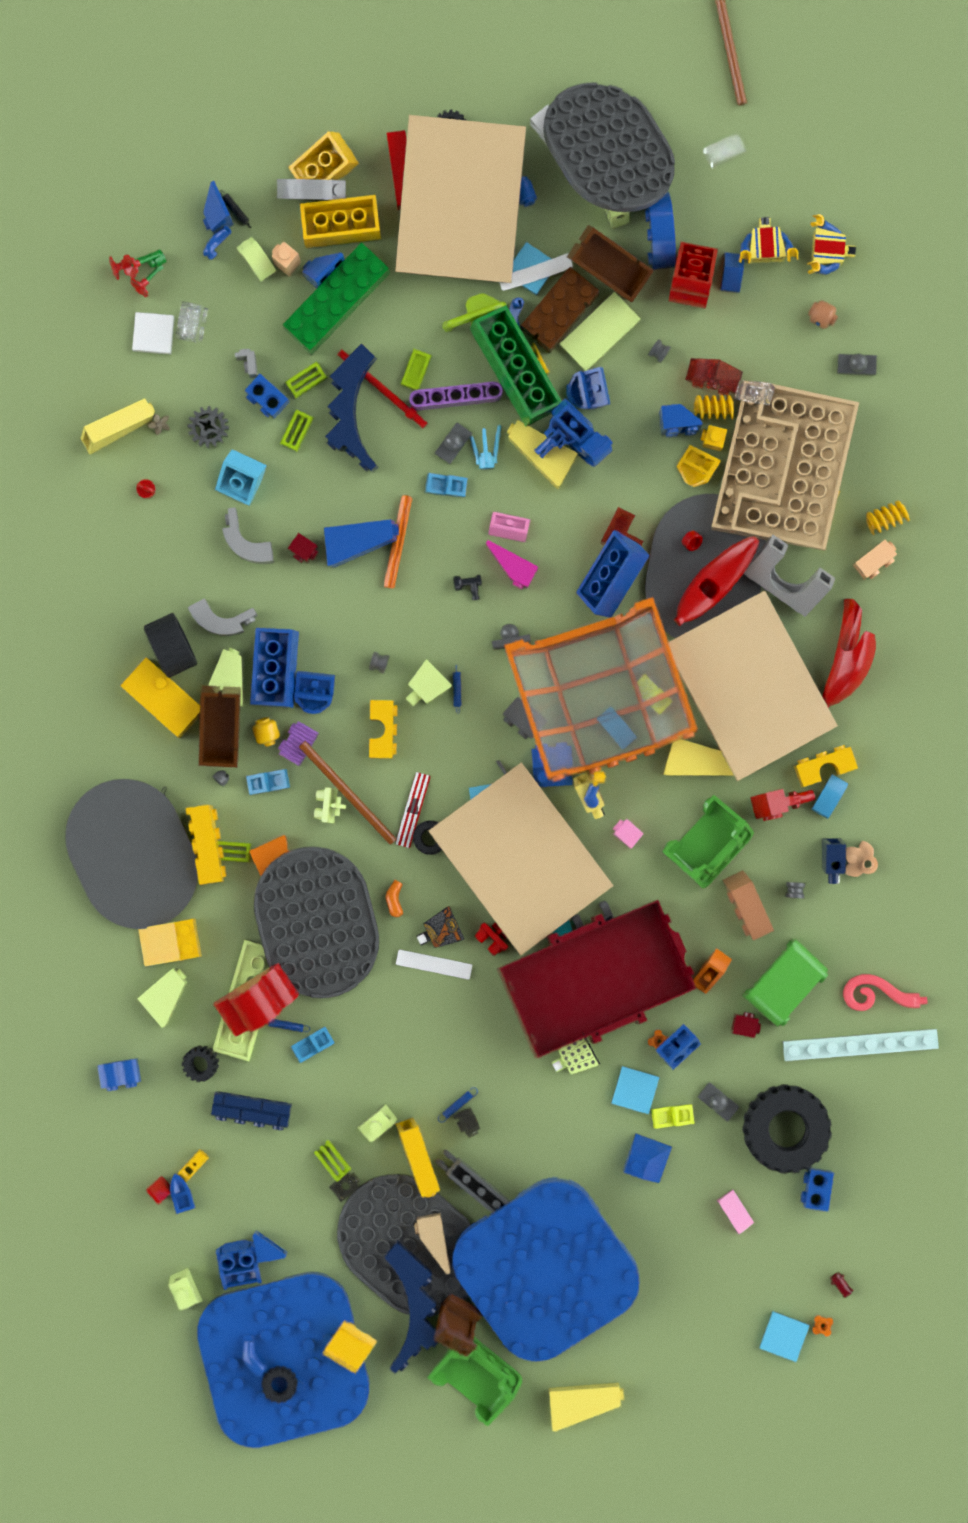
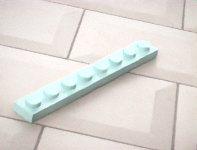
(860, 1044)

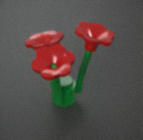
(130, 266)

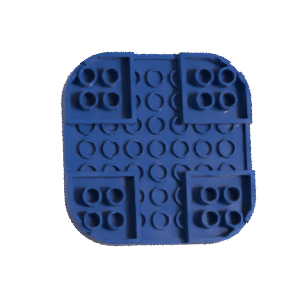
(546, 1269)
(289, 1328)

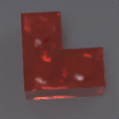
(714, 375)
(621, 522)

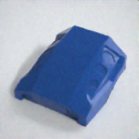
(238, 1264)

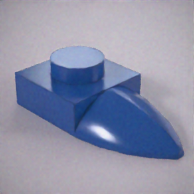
(181, 1195)

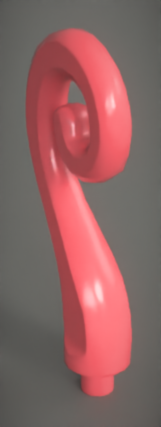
(908, 1000)

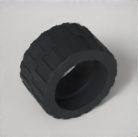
(170, 645)

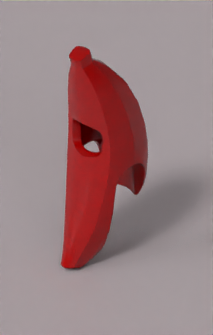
(715, 580)
(851, 659)

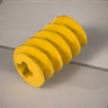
(713, 406)
(886, 516)

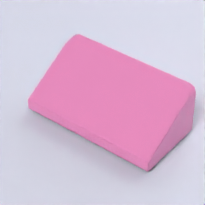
(509, 527)
(735, 1211)

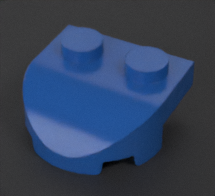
(588, 389)
(314, 691)

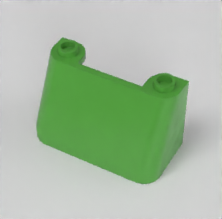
(710, 843)
(786, 983)
(480, 1378)

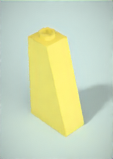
(116, 425)
(554, 464)
(695, 760)
(579, 1403)

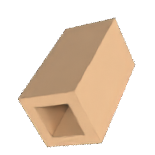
(285, 258)
(876, 558)

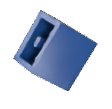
(676, 420)

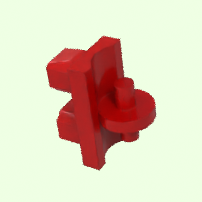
(498, 944)

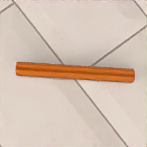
(396, 548)

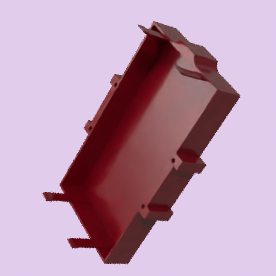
(597, 978)

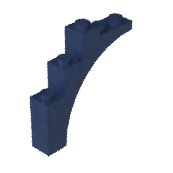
(349, 378)
(413, 1276)

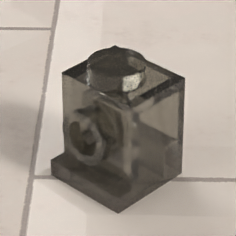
(467, 1122)
(341, 1193)

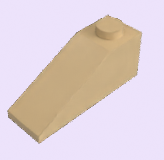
(432, 1235)

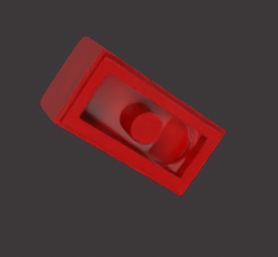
(159, 1190)

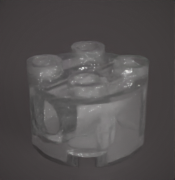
(190, 322)

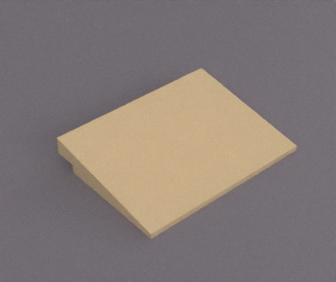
(460, 199)
(786, 467)
(751, 686)
(521, 858)

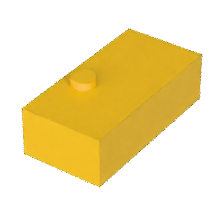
(340, 221)
(162, 697)

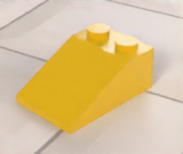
(325, 159)
(170, 942)

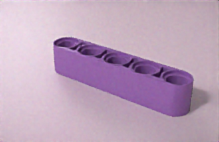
(464, 390)

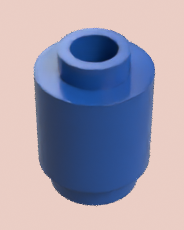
(527, 192)

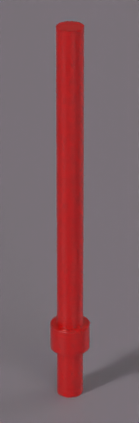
(409, 412)

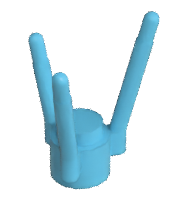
(486, 460)

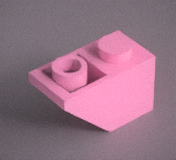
(627, 833)

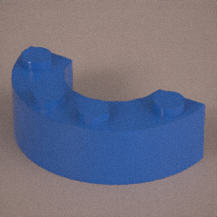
(661, 234)
(593, 448)

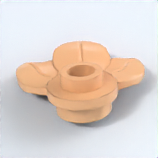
(857, 857)

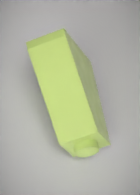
(229, 672)
(164, 995)

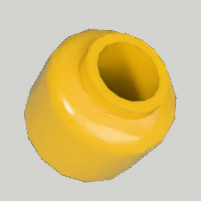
(266, 731)

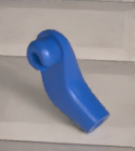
(215, 241)
(516, 307)
(251, 1359)

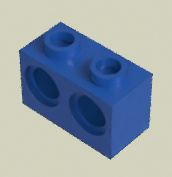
(270, 393)
(678, 1047)
(823, 1189)

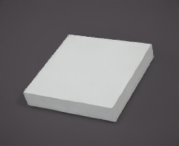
(153, 333)

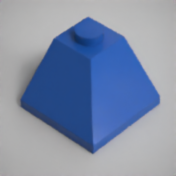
(215, 210)
(321, 267)
(647, 1158)

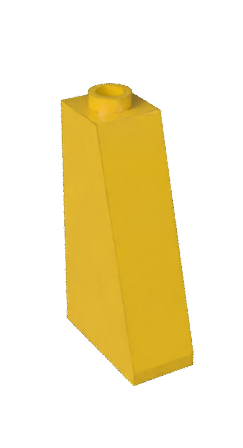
(417, 1157)

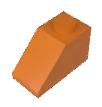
(711, 971)

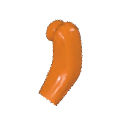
(392, 899)

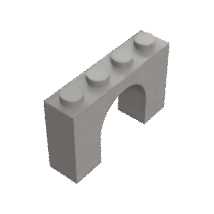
(801, 596)

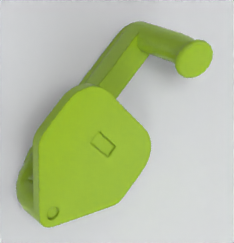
(476, 307)

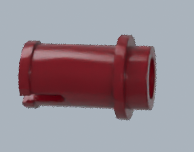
(838, 1280)

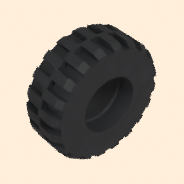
(807, 1150)

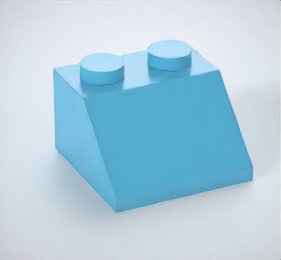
(240, 477)

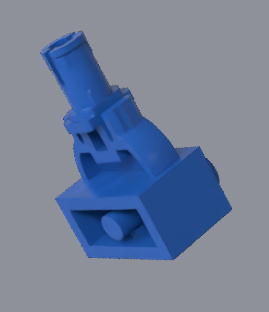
(565, 428)

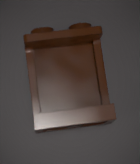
(457, 1325)

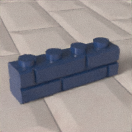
(251, 1109)

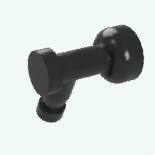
(474, 582)

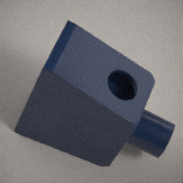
(833, 850)

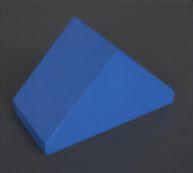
(732, 272)
(266, 1249)

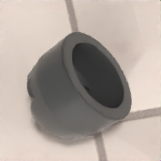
(221, 777)

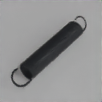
(235, 209)

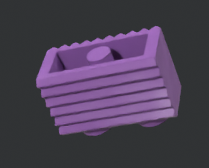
(298, 734)

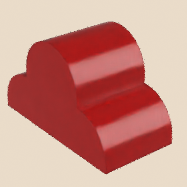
(693, 275)
(257, 1001)

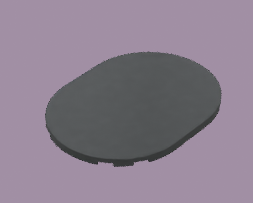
(609, 147)
(674, 566)
(131, 853)
(317, 921)
(386, 1213)

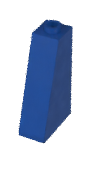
(355, 540)

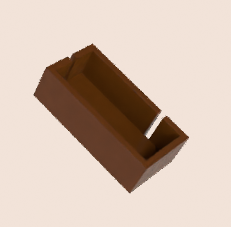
(610, 263)
(560, 309)
(219, 726)

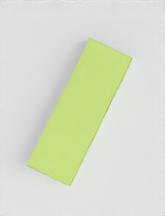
(250, 964)

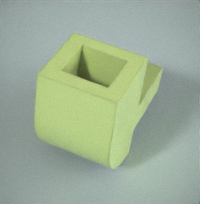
(256, 258)

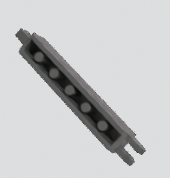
(473, 1183)

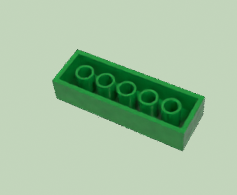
(336, 298)
(515, 365)

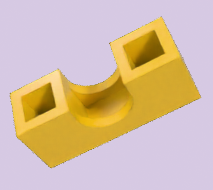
(383, 747)
(809, 771)

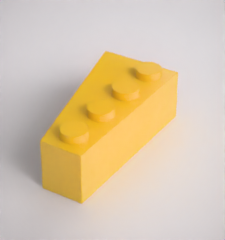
(206, 844)

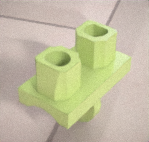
(331, 805)

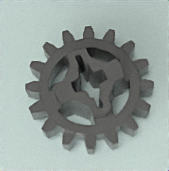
(204, 435)

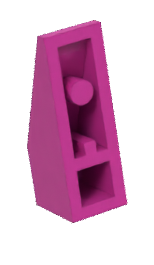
(516, 568)

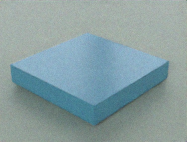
(529, 257)
(635, 1090)
(784, 1336)

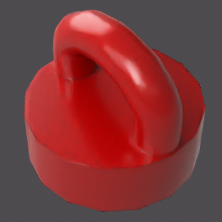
(146, 489)
(692, 540)

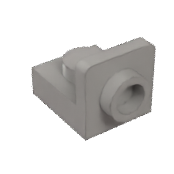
(250, 365)

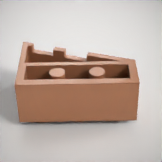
(747, 905)

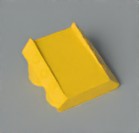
(349, 1346)

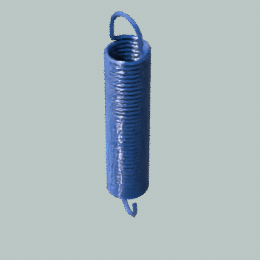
(457, 689)
(287, 1025)
(457, 1105)

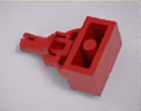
(774, 803)

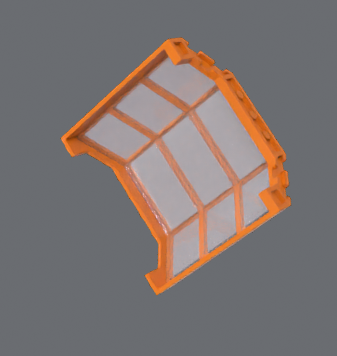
(602, 693)

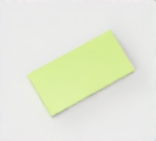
(600, 331)

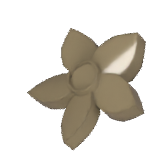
(159, 424)

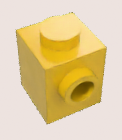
(713, 438)

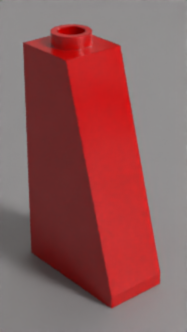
(397, 150)

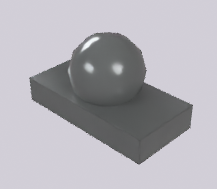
(857, 364)
(453, 443)
(509, 634)
(718, 1101)

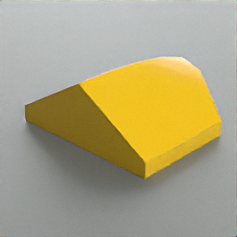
(697, 466)

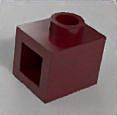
(303, 549)
(746, 1025)

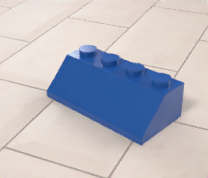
(612, 574)
(274, 667)

